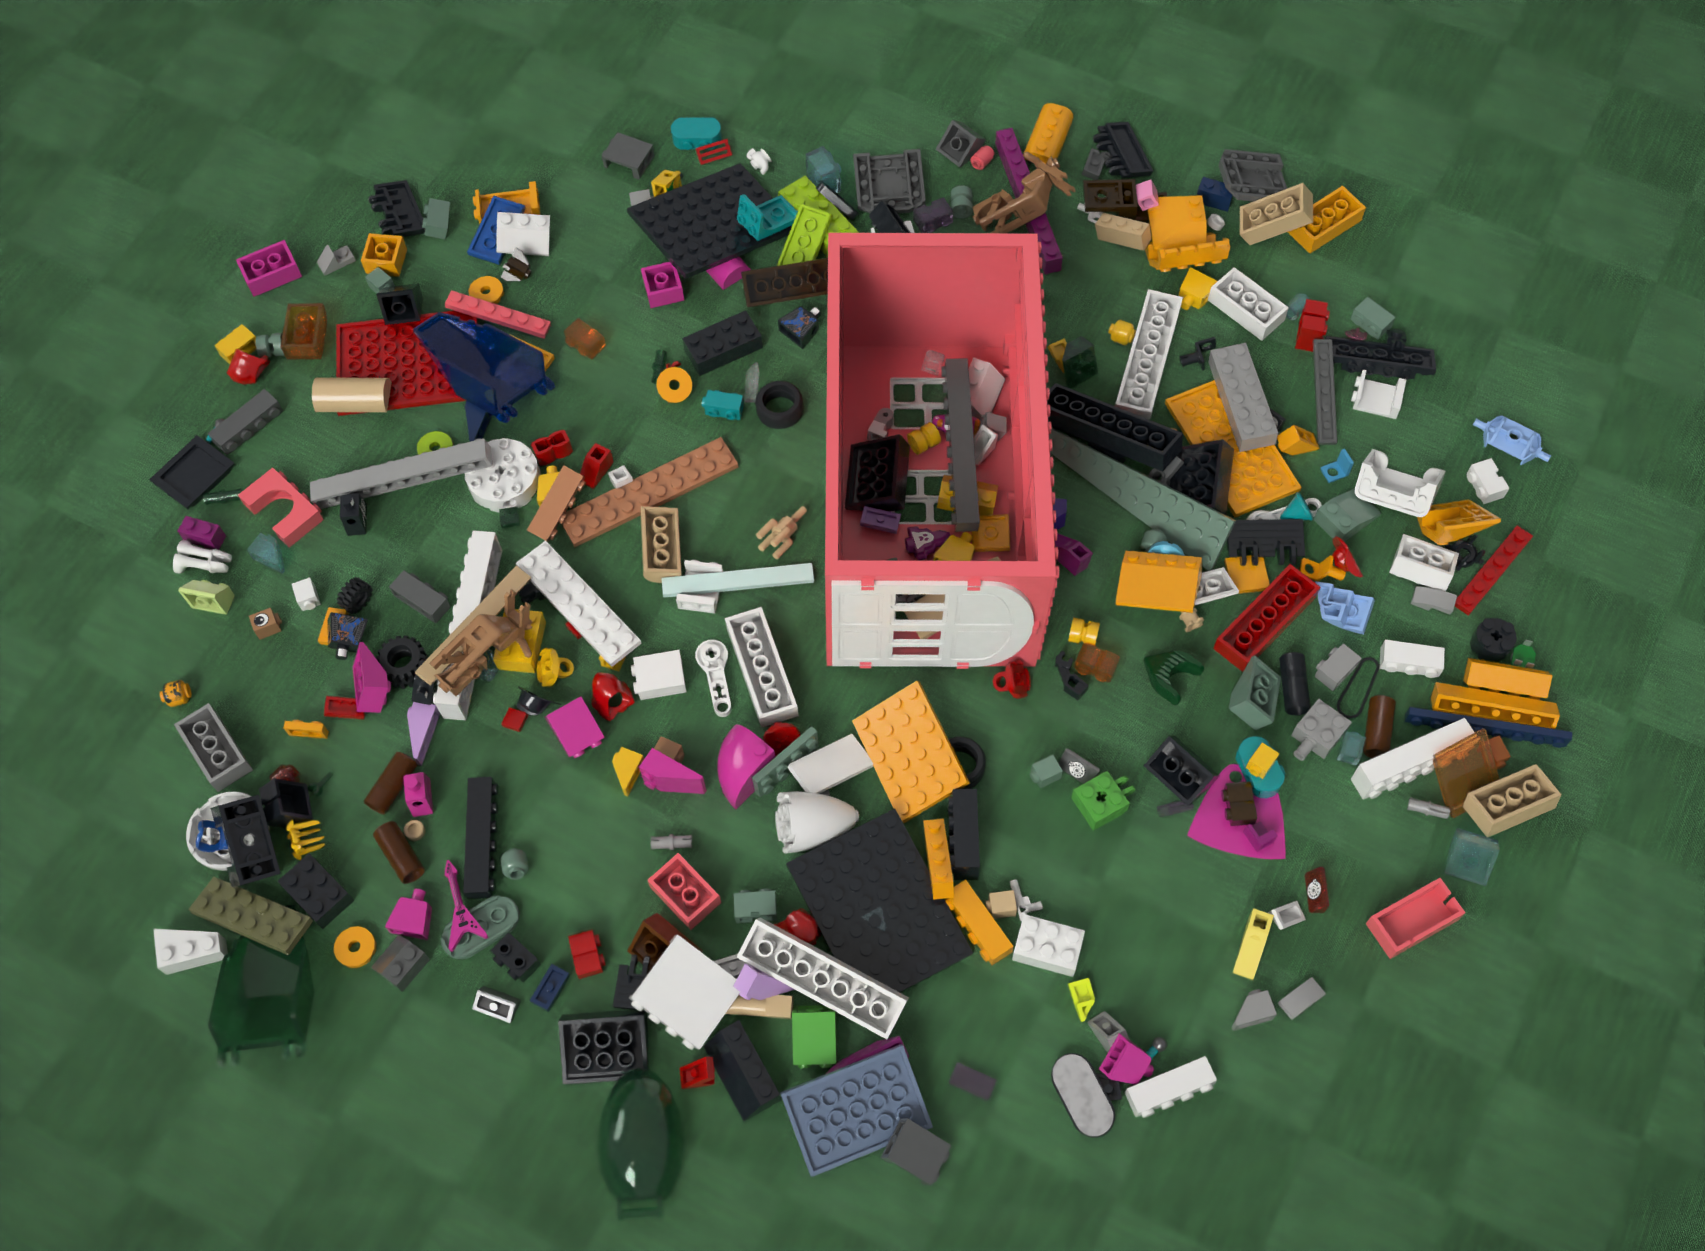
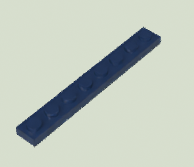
(1495, 728)

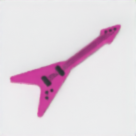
(462, 918)

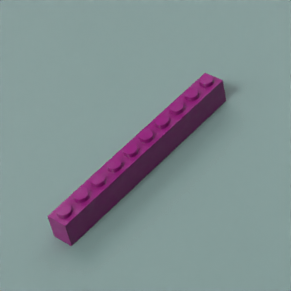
(1016, 170)

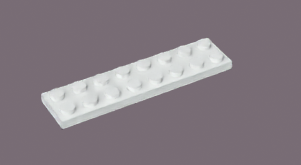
(579, 604)

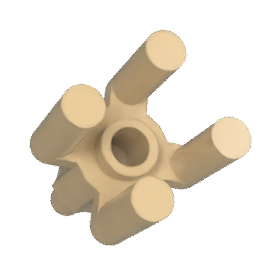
(780, 532)

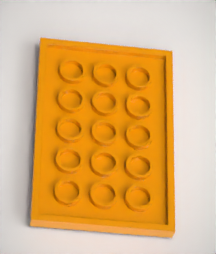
(910, 751)

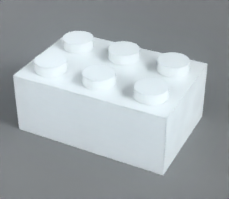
(1048, 945)

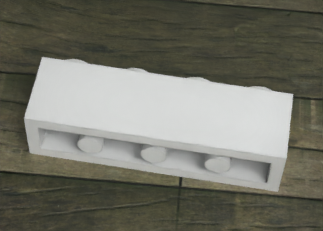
(1170, 1087)

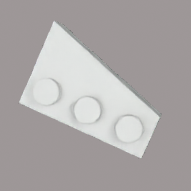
(187, 949)

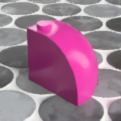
(738, 761)

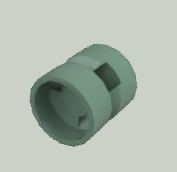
(962, 202)
(265, 347)

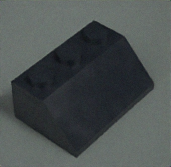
(1181, 770)

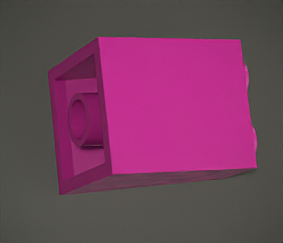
(575, 727)

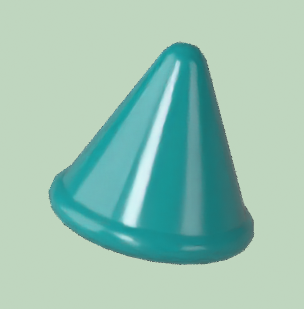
(1297, 509)

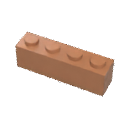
(556, 504)

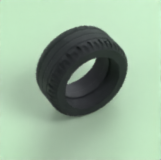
(775, 390)
(969, 746)

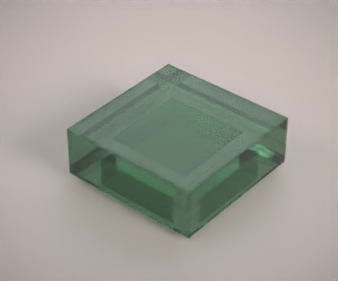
(509, 517)

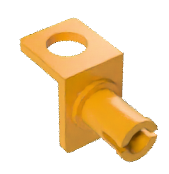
(1322, 569)

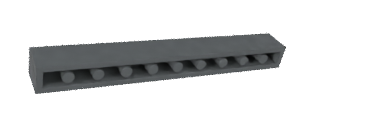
(960, 445)

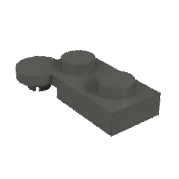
(1095, 163)

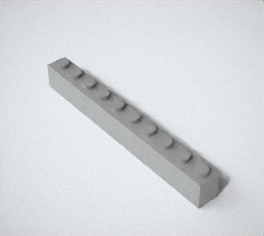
(402, 473)

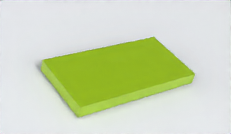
(805, 235)

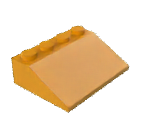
(1159, 581)

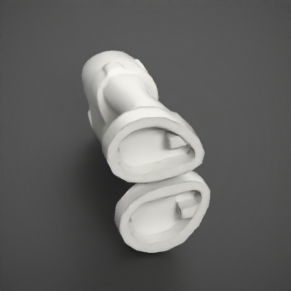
(213, 565)

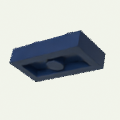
(550, 987)

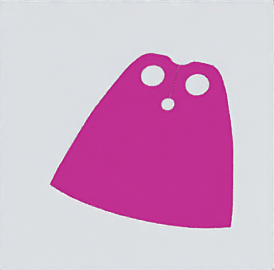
(1214, 831)

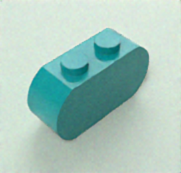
(695, 132)
(1274, 778)

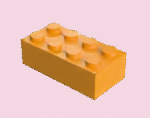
(1330, 219)

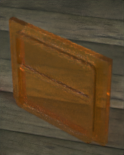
(1464, 768)

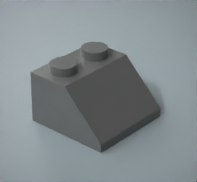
(959, 143)
(400, 963)

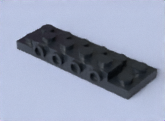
(1381, 360)

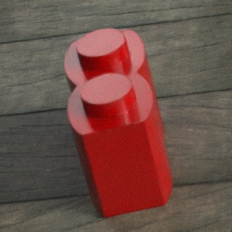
(549, 448)
(586, 954)

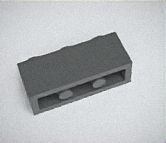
(420, 596)

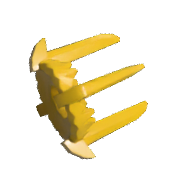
(295, 836)

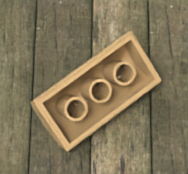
(351, 394)
(660, 543)

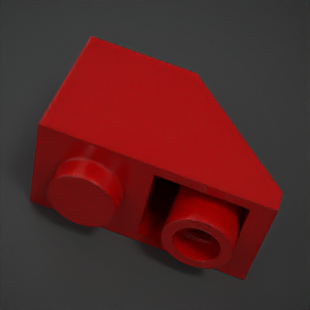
(596, 465)

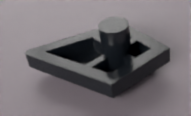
(1111, 1087)

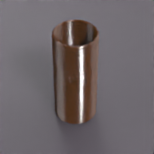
(1379, 726)
(391, 779)
(397, 852)

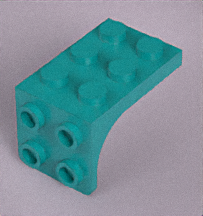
(767, 217)

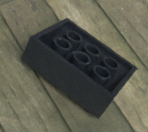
(1205, 473)
(878, 474)
(602, 1045)

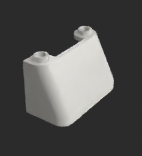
(1397, 489)

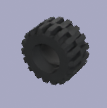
(393, 652)

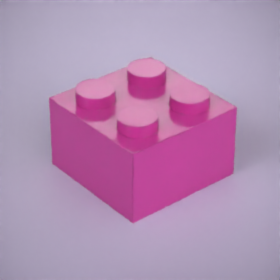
(662, 284)

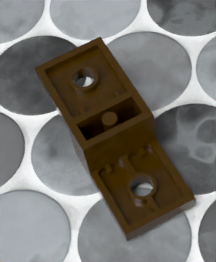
(1119, 198)

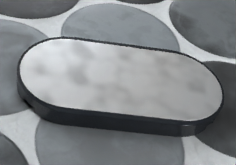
(1083, 1095)

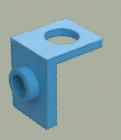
(1342, 465)

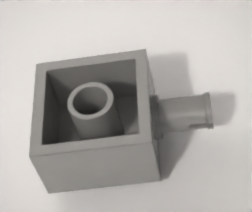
(1319, 730)

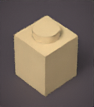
(1001, 904)

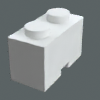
(1486, 481)

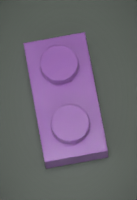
(880, 520)

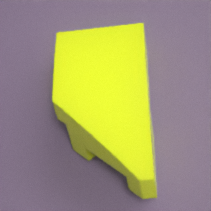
(1082, 997)

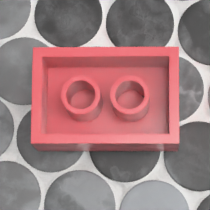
(684, 891)

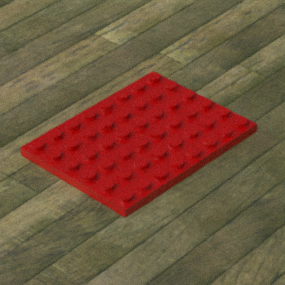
(394, 353)

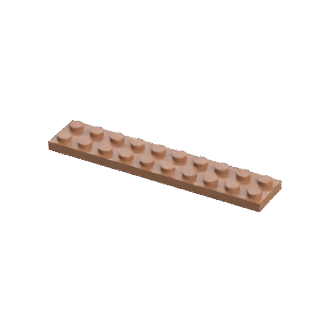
(650, 490)

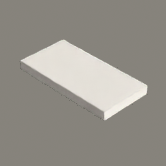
(831, 765)

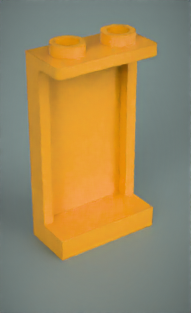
(526, 197)

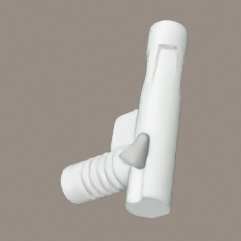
(1023, 902)

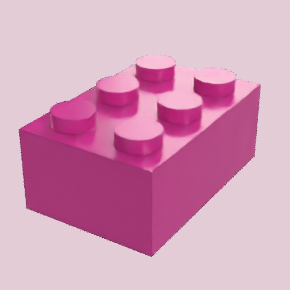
(268, 268)

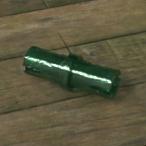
(659, 365)
(222, 496)

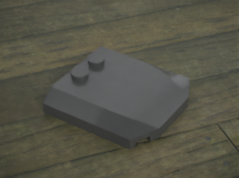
(1251, 174)
(889, 178)

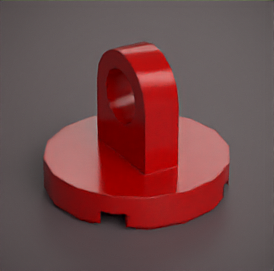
(1017, 679)
(781, 736)

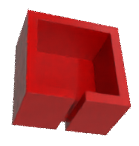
(1312, 324)

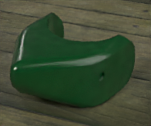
(1164, 665)

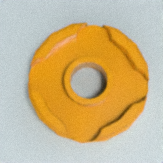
(487, 283)
(669, 375)
(349, 937)

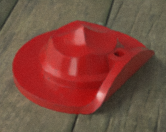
(1343, 557)

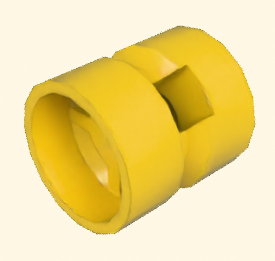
(925, 437)
(1083, 631)

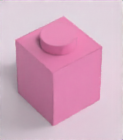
(1147, 195)

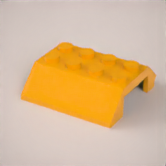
(1211, 251)

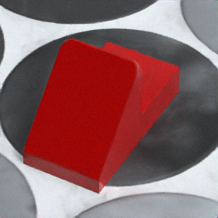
(698, 1073)

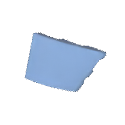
(1344, 608)

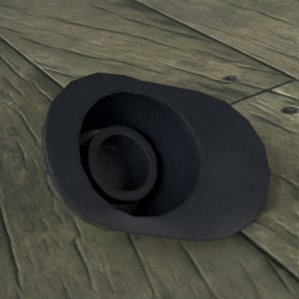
(531, 703)

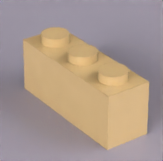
(1123, 231)

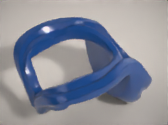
(206, 847)

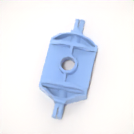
(1524, 448)

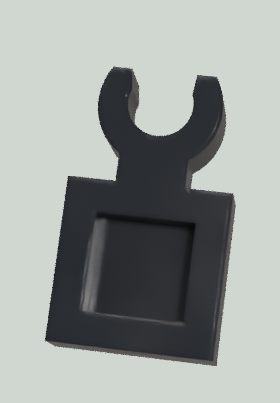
(1396, 338)

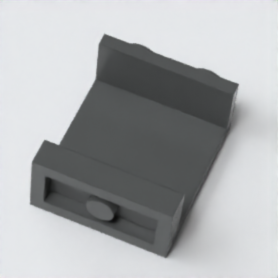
(629, 153)
(916, 1151)

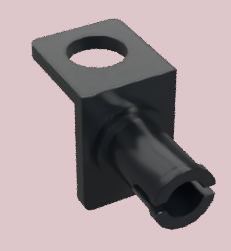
(1197, 355)

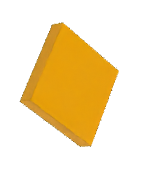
(992, 533)
(1248, 577)

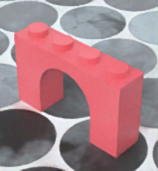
(274, 486)

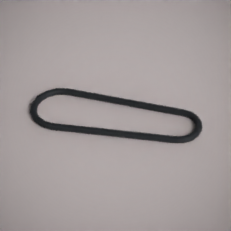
(1367, 693)

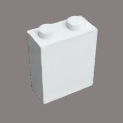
(658, 675)

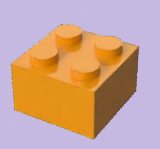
(384, 252)

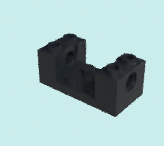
(252, 861)

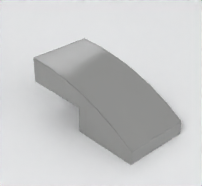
(1433, 598)
(1301, 998)

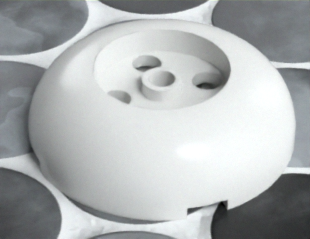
(219, 859)

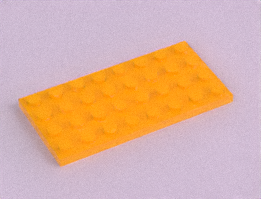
(1256, 474)

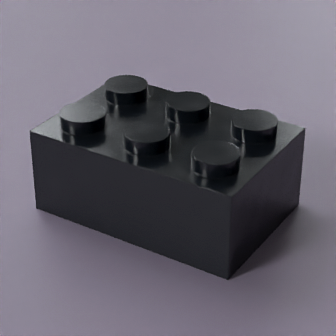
(315, 891)

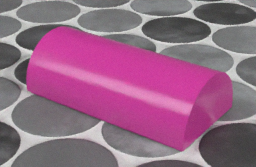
(728, 272)

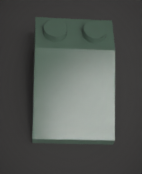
(1345, 515)
(1256, 694)

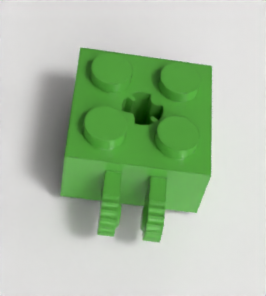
(1107, 790)

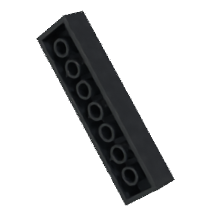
(1113, 428)

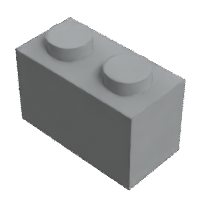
(1337, 667)

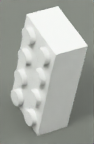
(1248, 303)

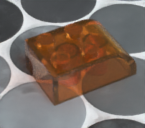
(304, 331)

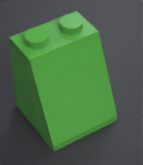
(814, 1036)

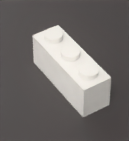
(1412, 658)

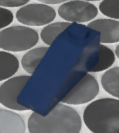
(477, 421)

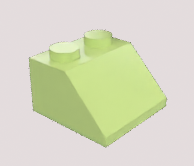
(208, 596)

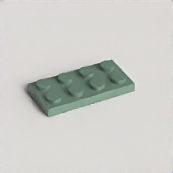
(777, 769)

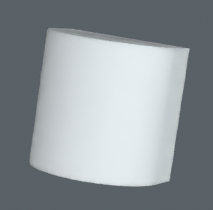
(620, 477)

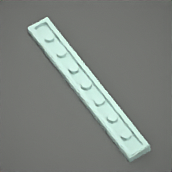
(737, 580)

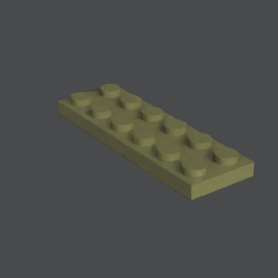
(251, 915)

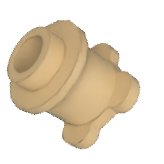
(1191, 620)

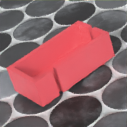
(1414, 918)

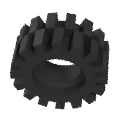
(354, 595)

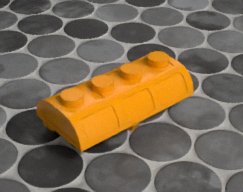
(1050, 132)

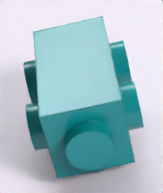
(723, 404)

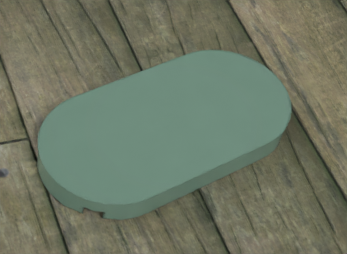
(496, 917)

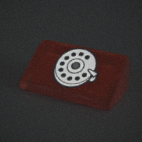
(1317, 890)

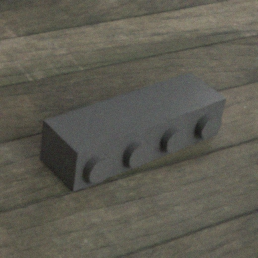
(245, 422)

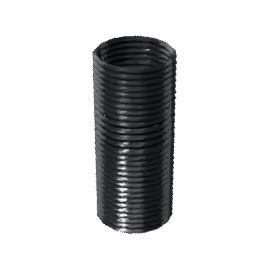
(1294, 683)

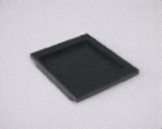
(192, 472)

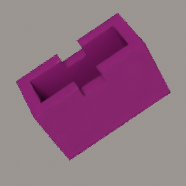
(201, 533)

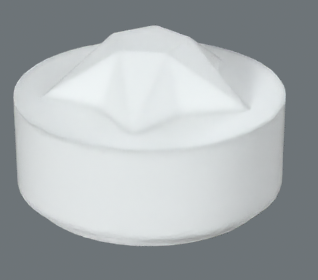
(1215, 222)

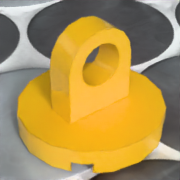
(549, 667)

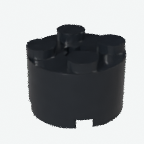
(1493, 639)

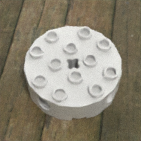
(509, 480)

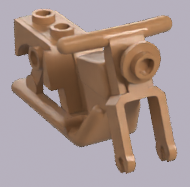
(1029, 204)
(477, 639)

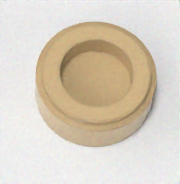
(414, 830)

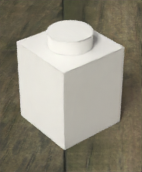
(306, 594)

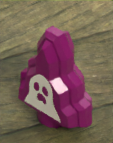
(924, 542)

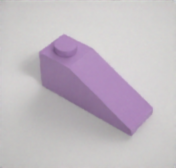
(422, 723)
(758, 985)

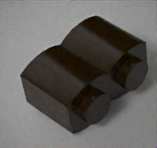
(1239, 803)

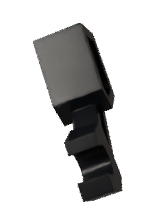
(1064, 668)

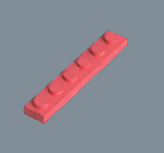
(497, 314)

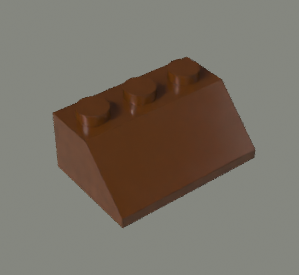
(654, 938)

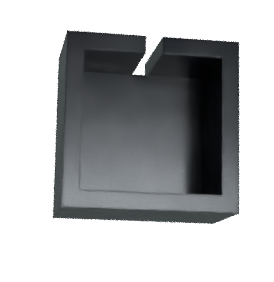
(284, 802)

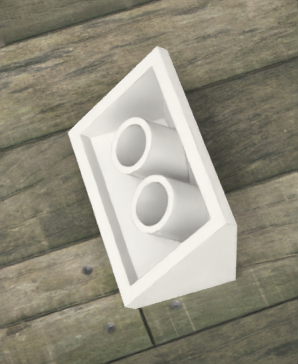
(1215, 585)

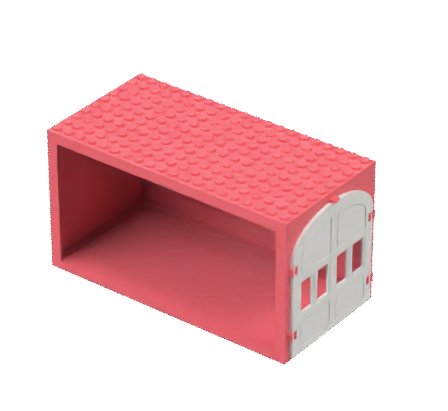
(885, 310)

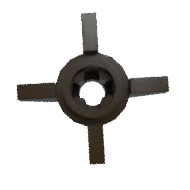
(517, 267)

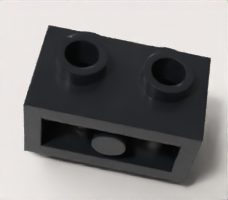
(515, 958)

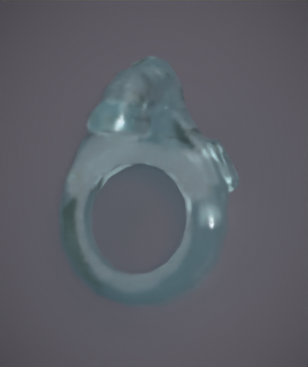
(491, 668)

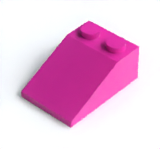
(369, 681)
(669, 775)

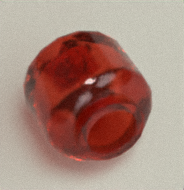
(286, 772)

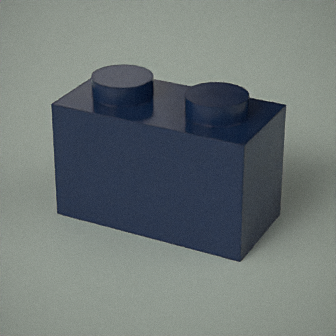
(1215, 194)

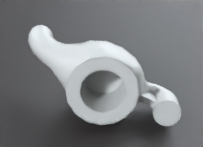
(759, 160)

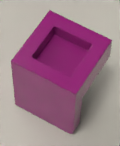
(1259, 836)

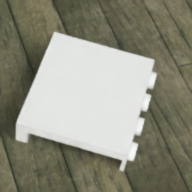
(686, 993)

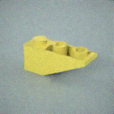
(1252, 943)

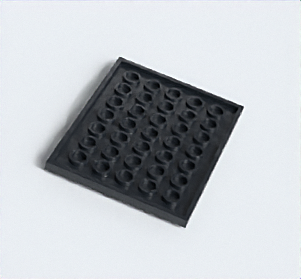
(699, 221)
(871, 870)

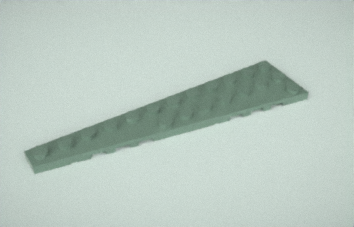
(1183, 520)

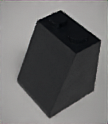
(400, 303)

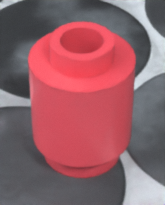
(982, 157)

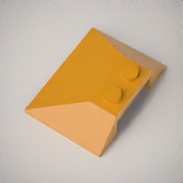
(1177, 222)
(1455, 521)

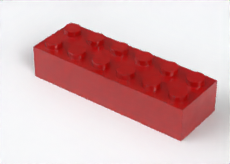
(1266, 617)

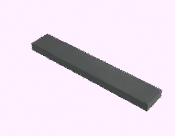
(1324, 392)

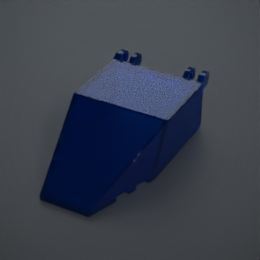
(484, 363)

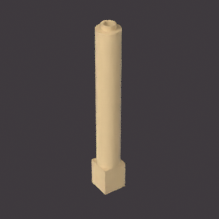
(772, 1007)

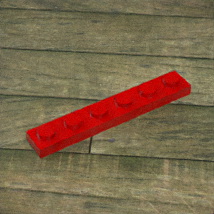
(1492, 570)

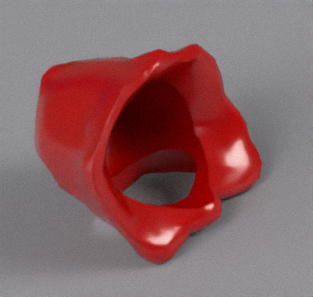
(246, 367)
(603, 688)
(801, 925)

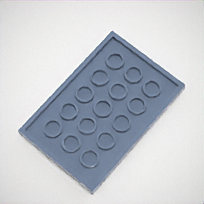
(854, 1109)

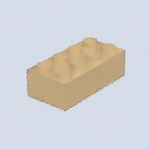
(1276, 214)
(1511, 800)

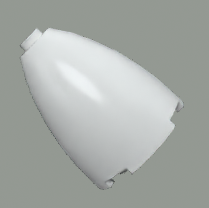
(811, 820)

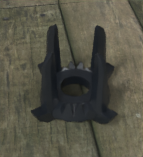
(1471, 558)

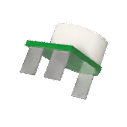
(1523, 655)

